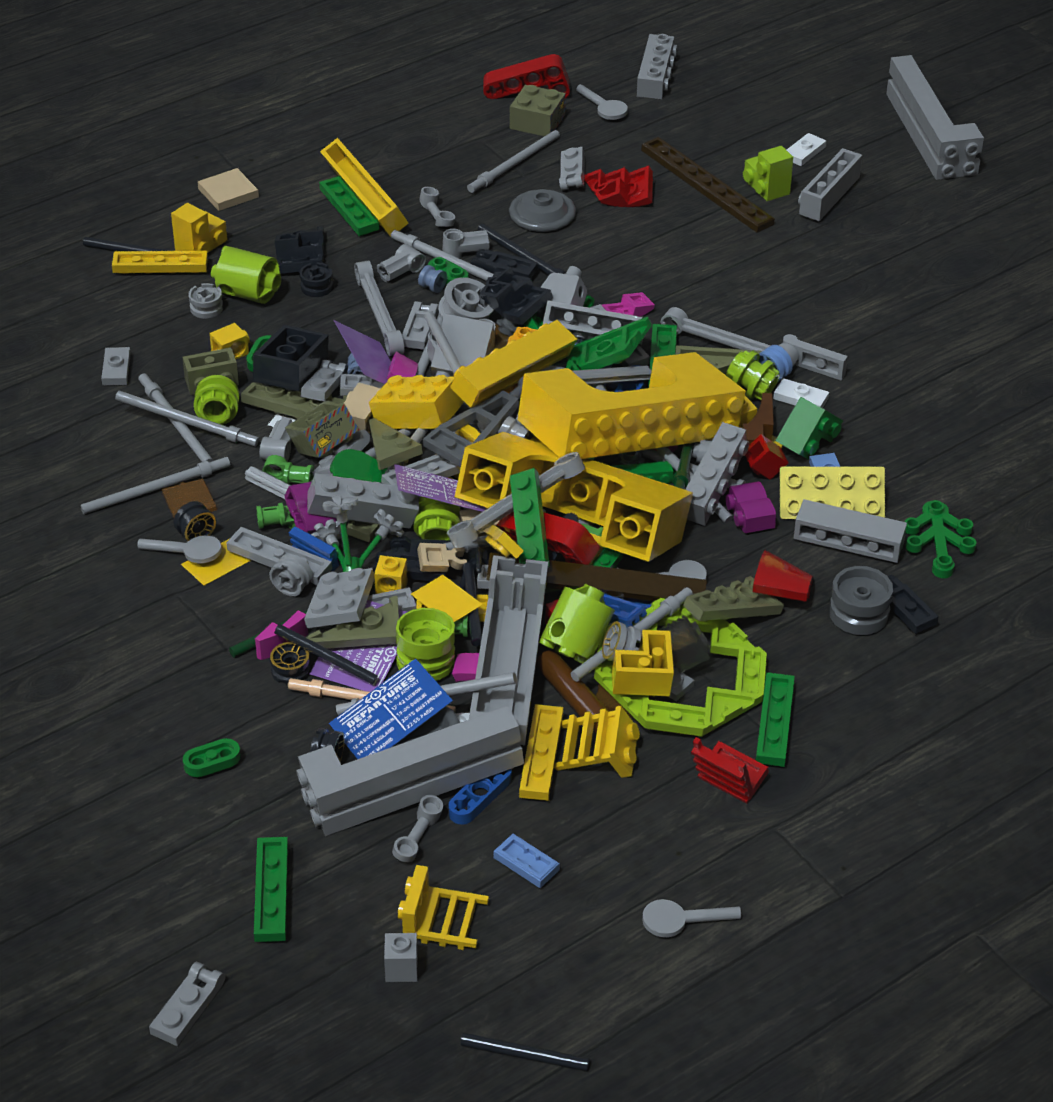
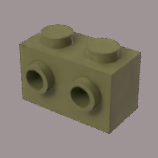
(209, 363)

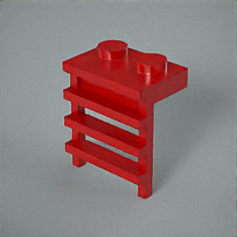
(729, 769)

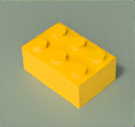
(415, 402)

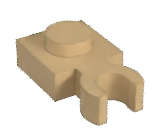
(436, 557)

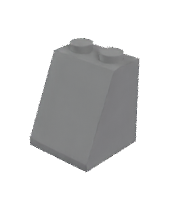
(468, 341)

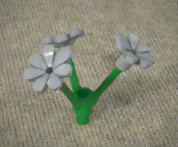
(338, 529)

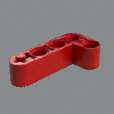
(498, 82)
(562, 536)

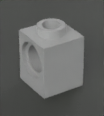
(400, 957)

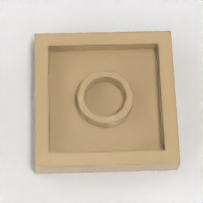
(228, 189)

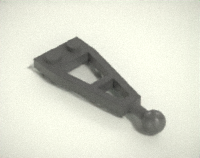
(451, 446)

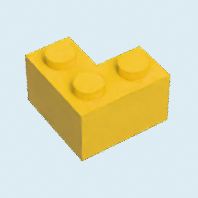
(197, 229)
(645, 670)

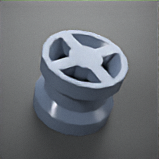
(432, 278)

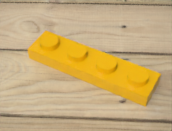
(159, 261)
(502, 542)
(541, 752)

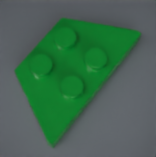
(610, 347)

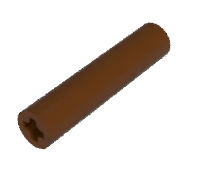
(574, 692)

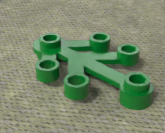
(937, 513)

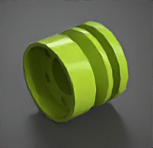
(428, 638)

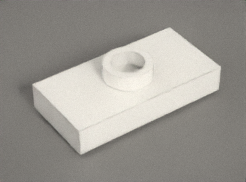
(806, 148)
(791, 391)

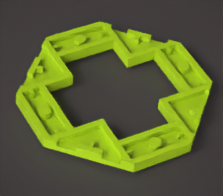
(720, 704)

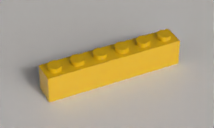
(364, 186)
(507, 365)

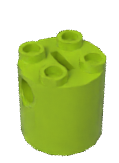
(247, 274)
(577, 623)

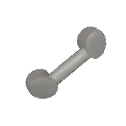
(428, 200)
(427, 814)

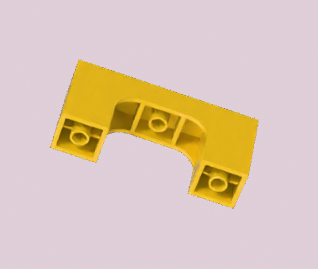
(681, 406)
(636, 511)

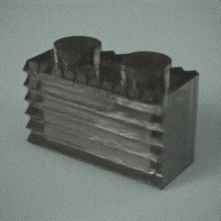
(687, 643)

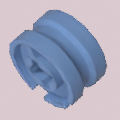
(779, 357)

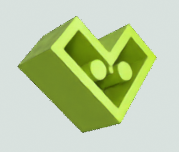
(770, 173)

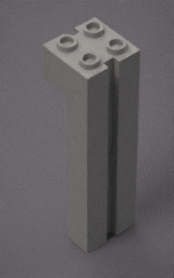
(944, 146)
(511, 637)
(408, 771)

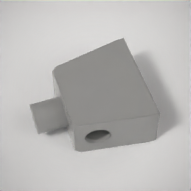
(565, 288)

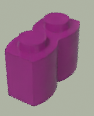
(297, 504)
(751, 507)

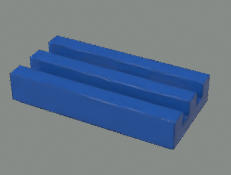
(313, 545)
(625, 611)

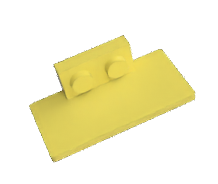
(843, 487)

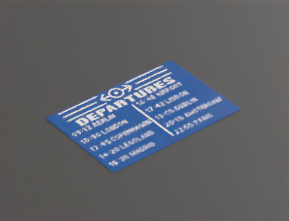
(391, 710)

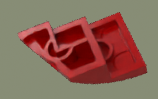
(621, 187)
(781, 578)

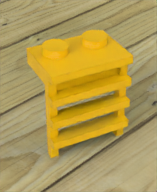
(614, 741)
(421, 908)

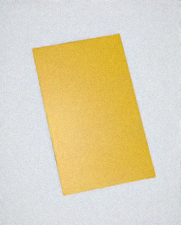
(218, 567)
(446, 597)

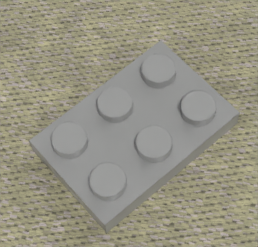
(339, 597)

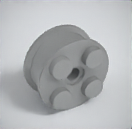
(464, 300)

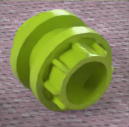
(752, 374)
(216, 399)
(435, 519)

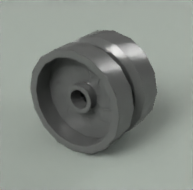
(861, 600)

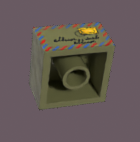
(537, 110)
(322, 429)

